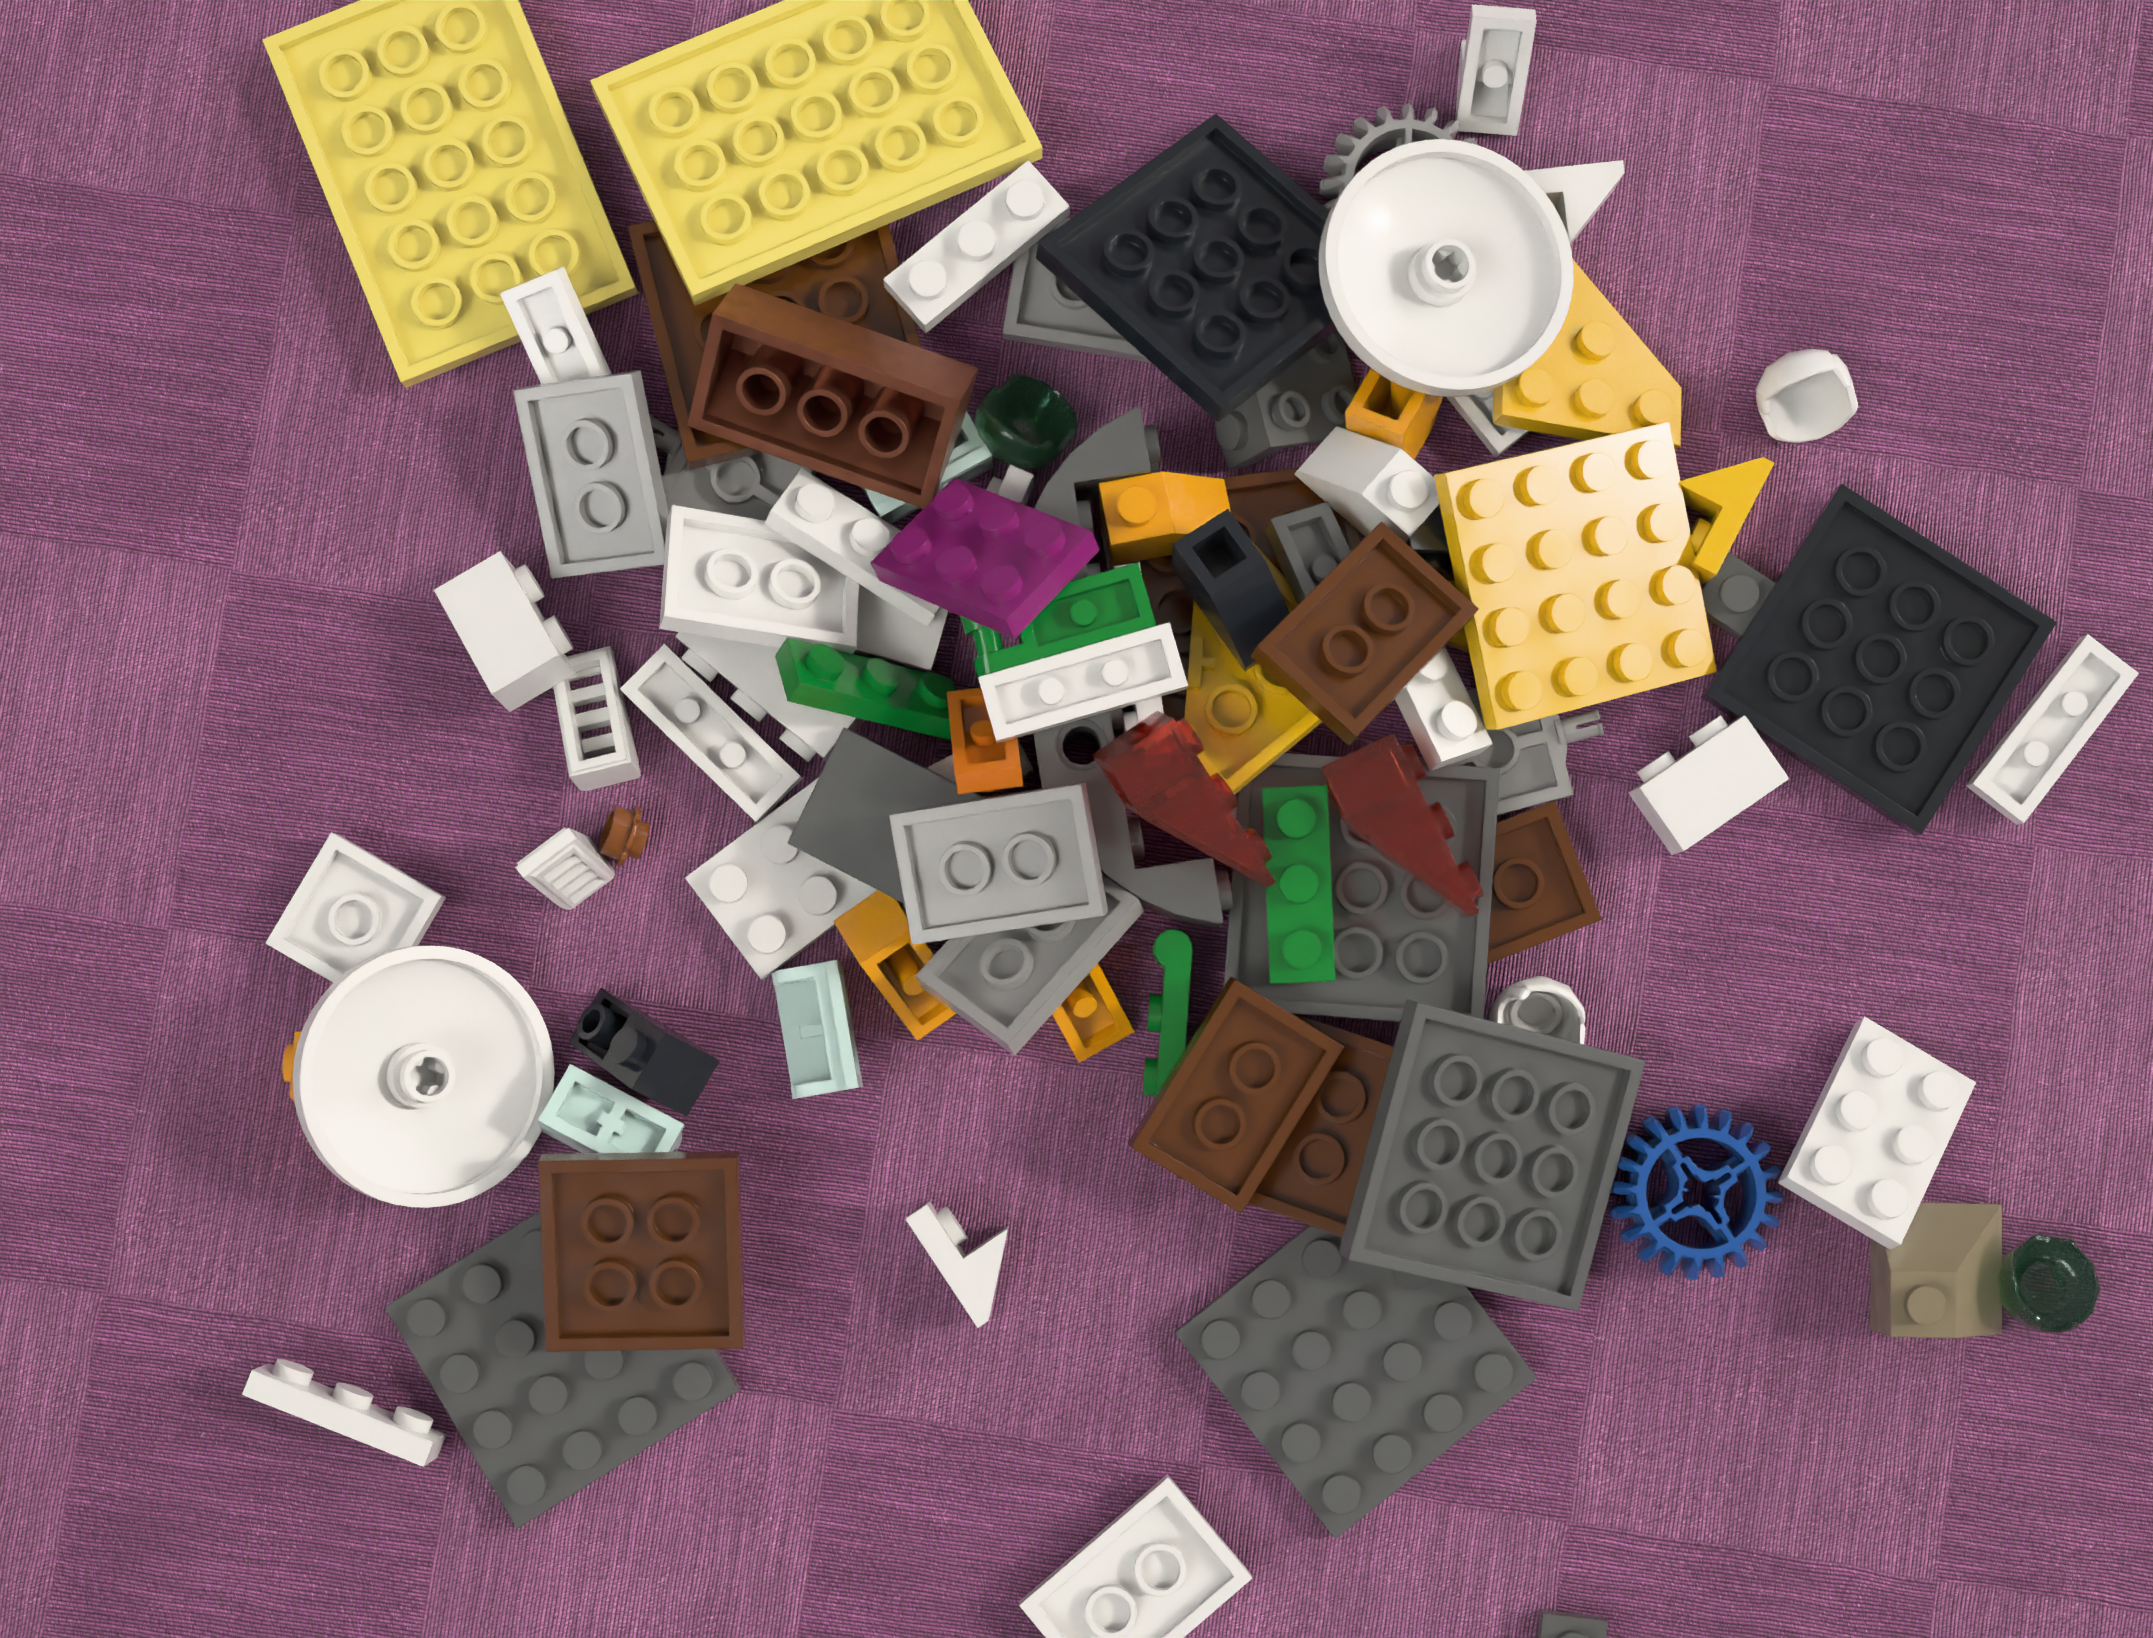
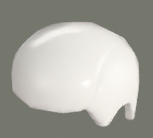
(1805, 396)
(1541, 1007)

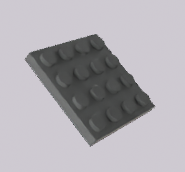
(1387, 928)
(1491, 1156)
(1351, 1370)
(533, 1415)

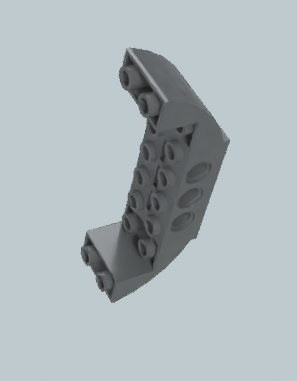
(1182, 890)

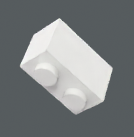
(505, 630)
(1707, 784)

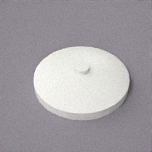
(1446, 268)
(423, 1076)

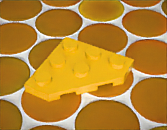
(1591, 378)
(1240, 714)

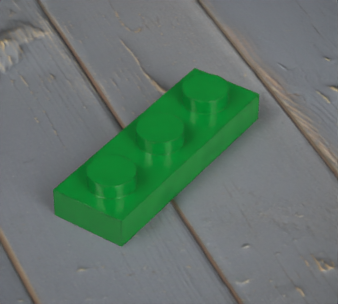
(865, 688)
(1301, 898)

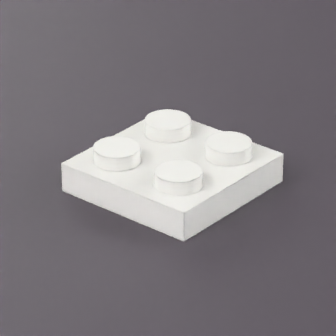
(352, 910)

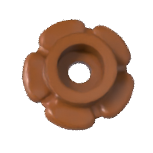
(623, 834)

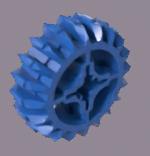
(1720, 1177)

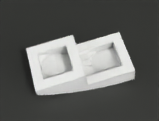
(894, 634)

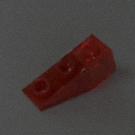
(1165, 783)
(1388, 812)

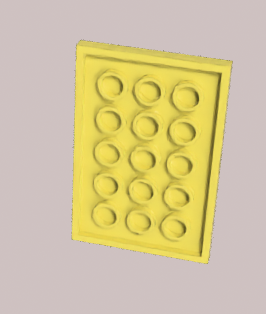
(811, 129)
(445, 170)

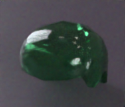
(1025, 422)
(2048, 1284)

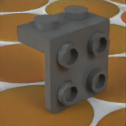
(1293, 408)

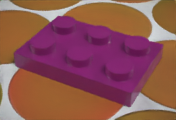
(985, 557)

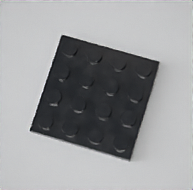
(1202, 265)
(1879, 660)

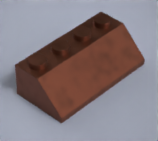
(830, 395)

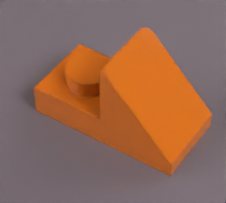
(977, 757)

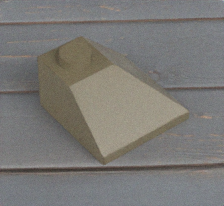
(1940, 1275)

